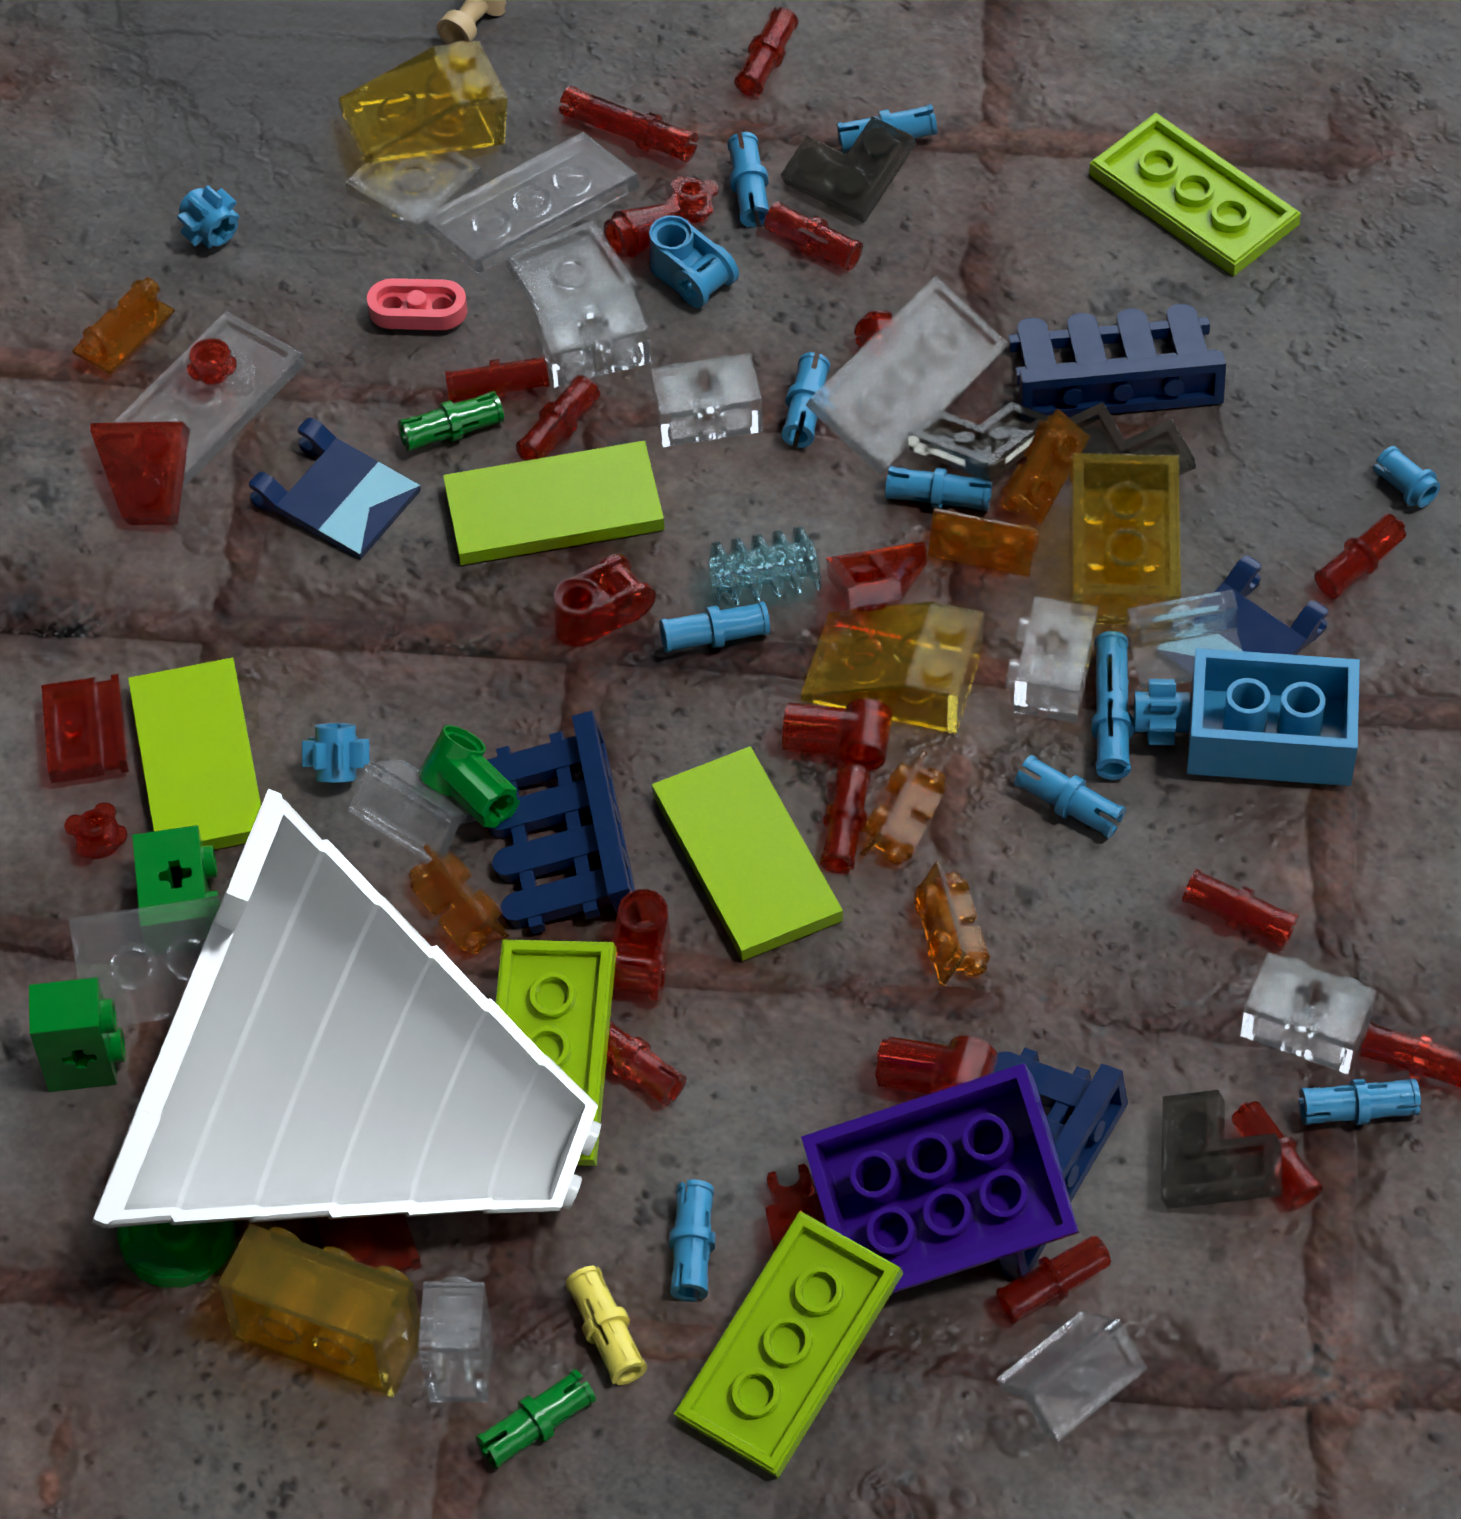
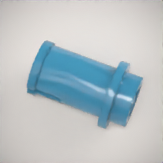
(1417, 485)

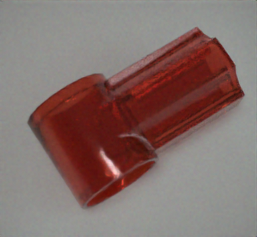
(853, 733)
(932, 1066)

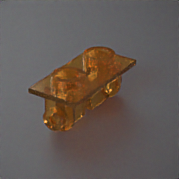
(125, 327)
(1047, 468)
(982, 542)
(891, 825)
(943, 905)
(472, 913)

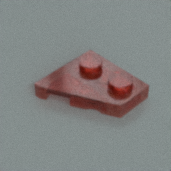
(144, 468)
(876, 576)

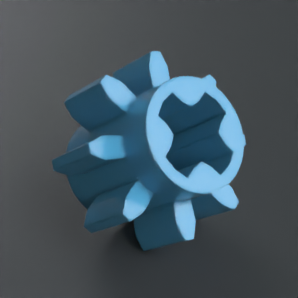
(208, 217)
(1161, 712)
(335, 752)

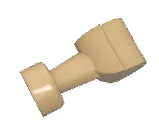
(460, 24)

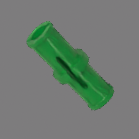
(450, 421)
(535, 1418)

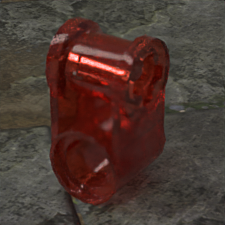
(600, 601)
(642, 951)

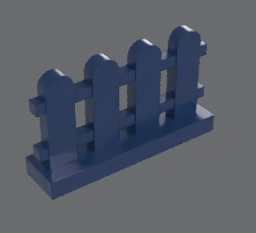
(1124, 384)
(570, 848)
(1094, 1113)

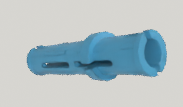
(1112, 747)

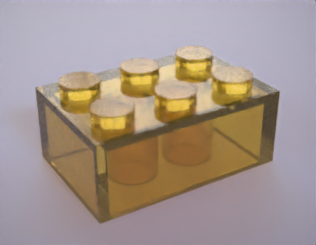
(1123, 532)
(322, 1308)

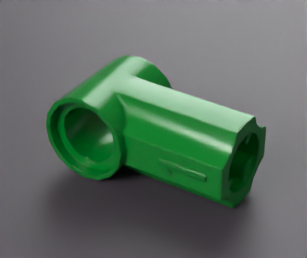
(460, 771)

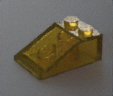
(429, 105)
(905, 656)

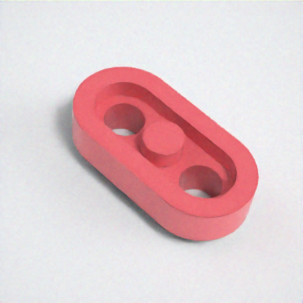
(417, 304)

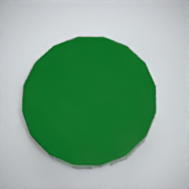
(176, 1253)

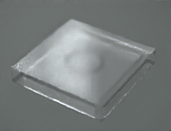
(413, 185)
(569, 267)

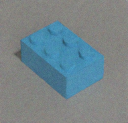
(1273, 716)

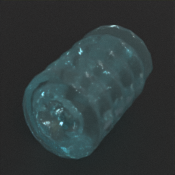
(763, 565)

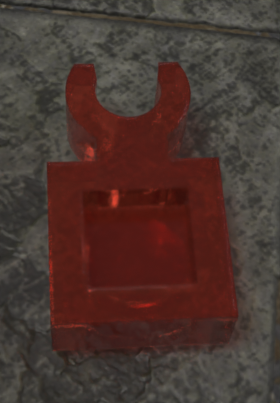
(789, 1202)

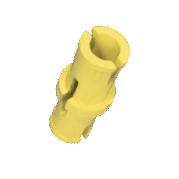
(606, 1325)

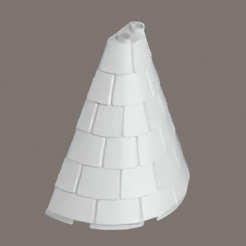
(338, 1067)

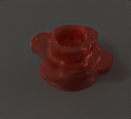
(693, 198)
(101, 842)

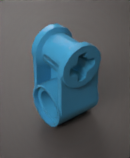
(689, 260)

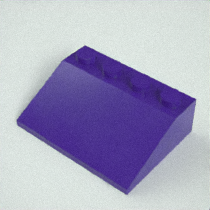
(946, 1177)

